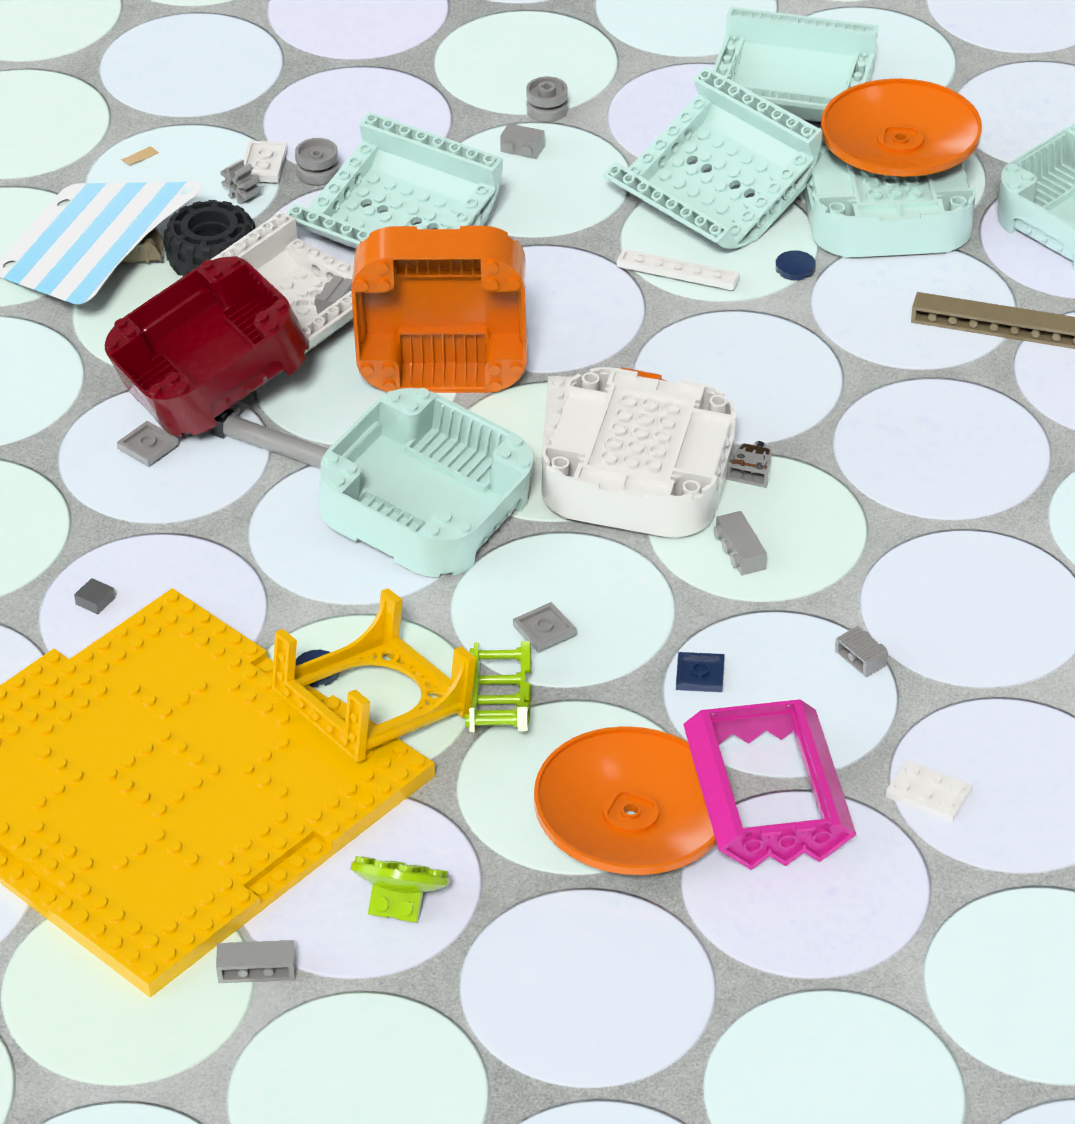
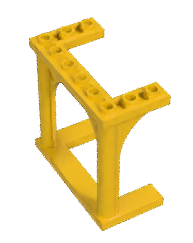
(379, 639)

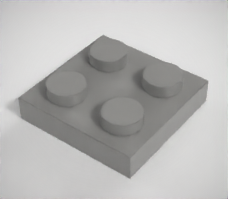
(147, 443)
(544, 626)

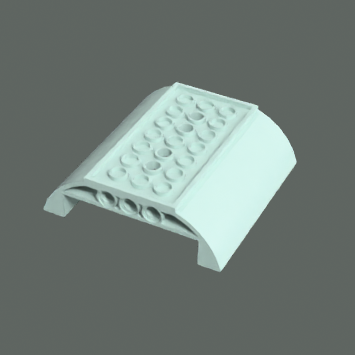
(744, 144)
(411, 177)

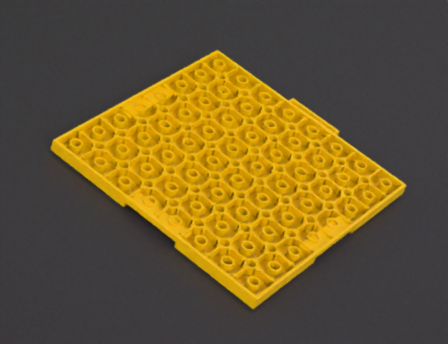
(172, 790)

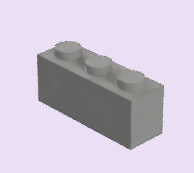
(740, 543)
(255, 961)

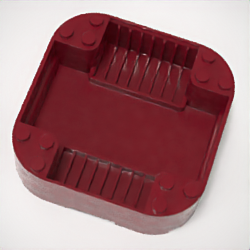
(205, 344)

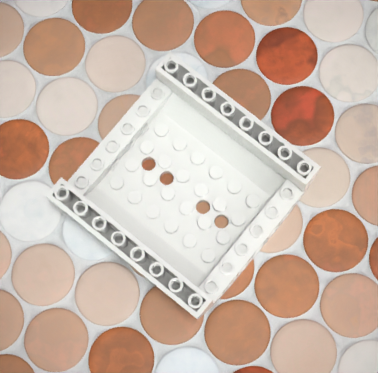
(297, 273)

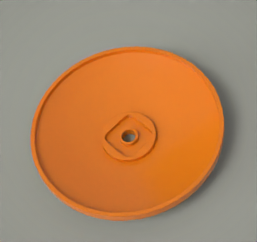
(901, 127)
(617, 770)

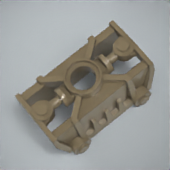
(147, 249)

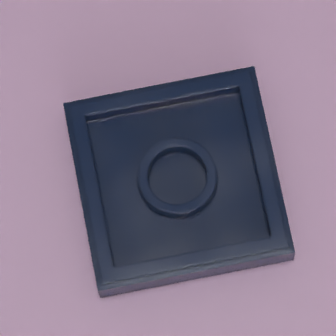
(700, 672)

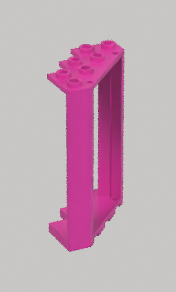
(779, 841)

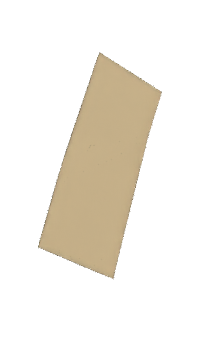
(141, 155)

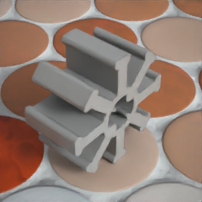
(240, 181)

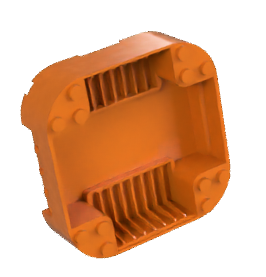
(440, 309)

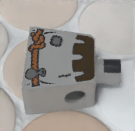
(750, 464)

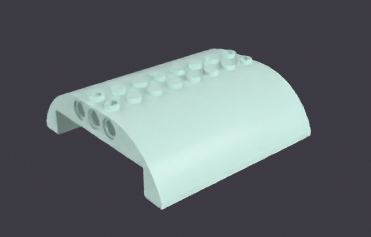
(796, 57)

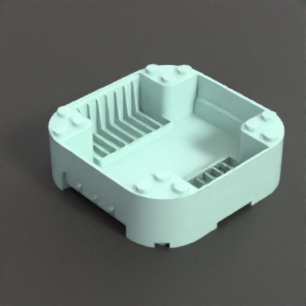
(1040, 193)
(884, 214)
(424, 481)

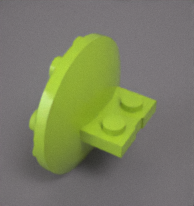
(397, 886)

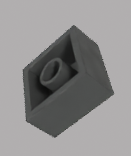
(94, 596)

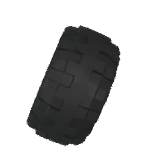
(203, 232)

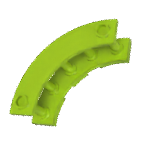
(522, 699)

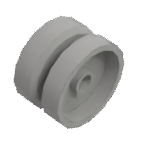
(547, 99)
(316, 161)

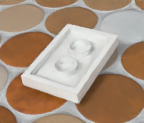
(266, 159)
(929, 791)

